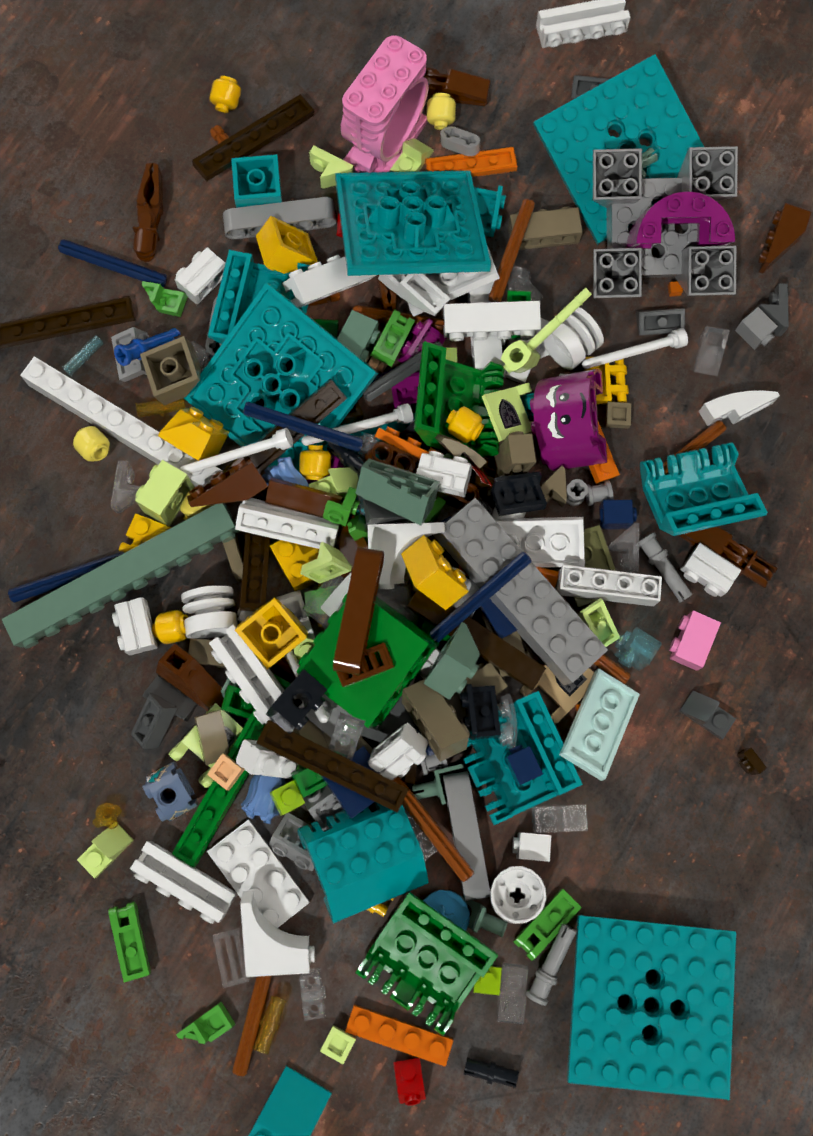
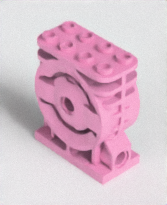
(385, 105)

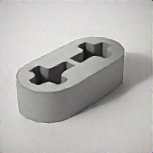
(460, 141)

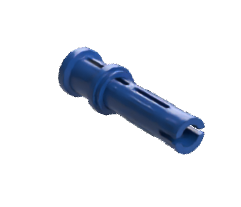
(126, 353)

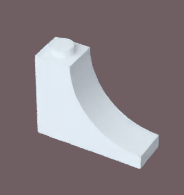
(394, 540)
(269, 949)

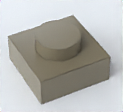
(618, 415)

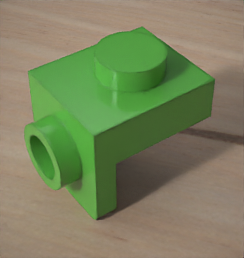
(340, 513)

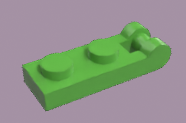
(392, 338)
(547, 923)
(129, 942)

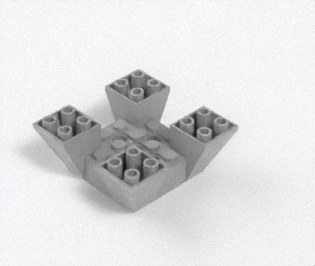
(626, 196)

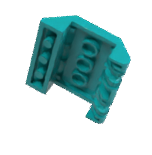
(238, 289)
(698, 493)
(539, 732)
(364, 859)

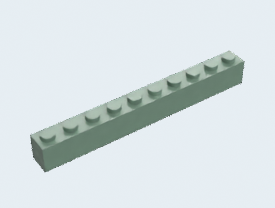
(120, 575)

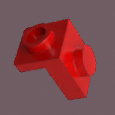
(409, 1081)

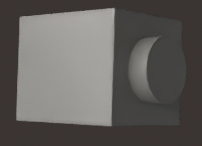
(756, 328)

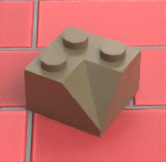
(172, 370)

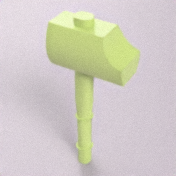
(522, 355)

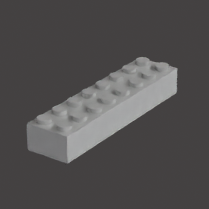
(527, 599)

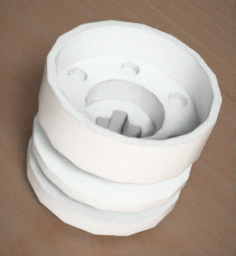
(574, 339)
(209, 608)
(529, 885)

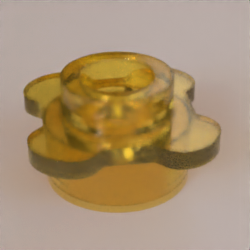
(104, 810)

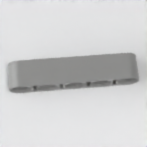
(302, 214)
(466, 833)

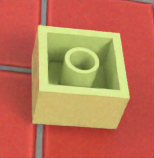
(163, 492)

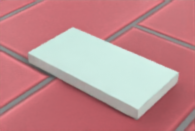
(599, 724)

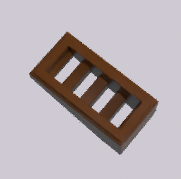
(367, 673)

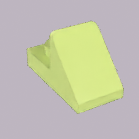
(412, 157)
(329, 165)
(338, 481)
(327, 566)
(600, 622)
(105, 850)

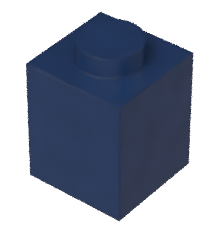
(617, 514)
(523, 764)

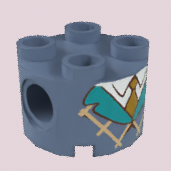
(168, 777)

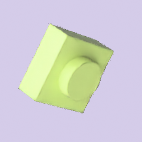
(338, 1044)

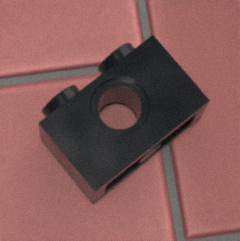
(284, 710)

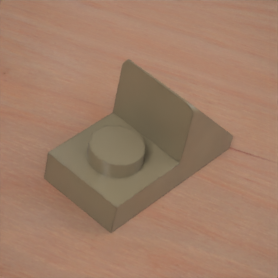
(556, 487)

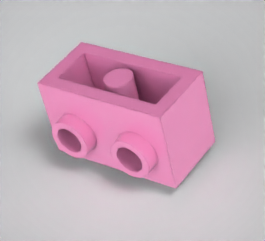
(694, 640)

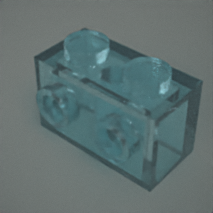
(636, 649)

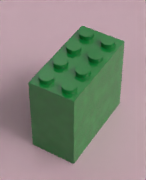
(377, 695)

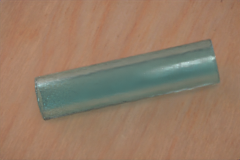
(82, 355)

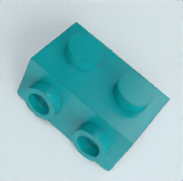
(489, 205)

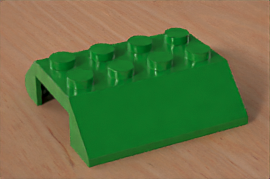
(450, 386)
(428, 960)

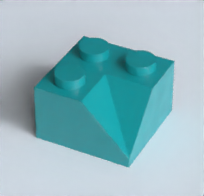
(256, 180)

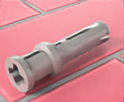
(658, 557)
(546, 975)

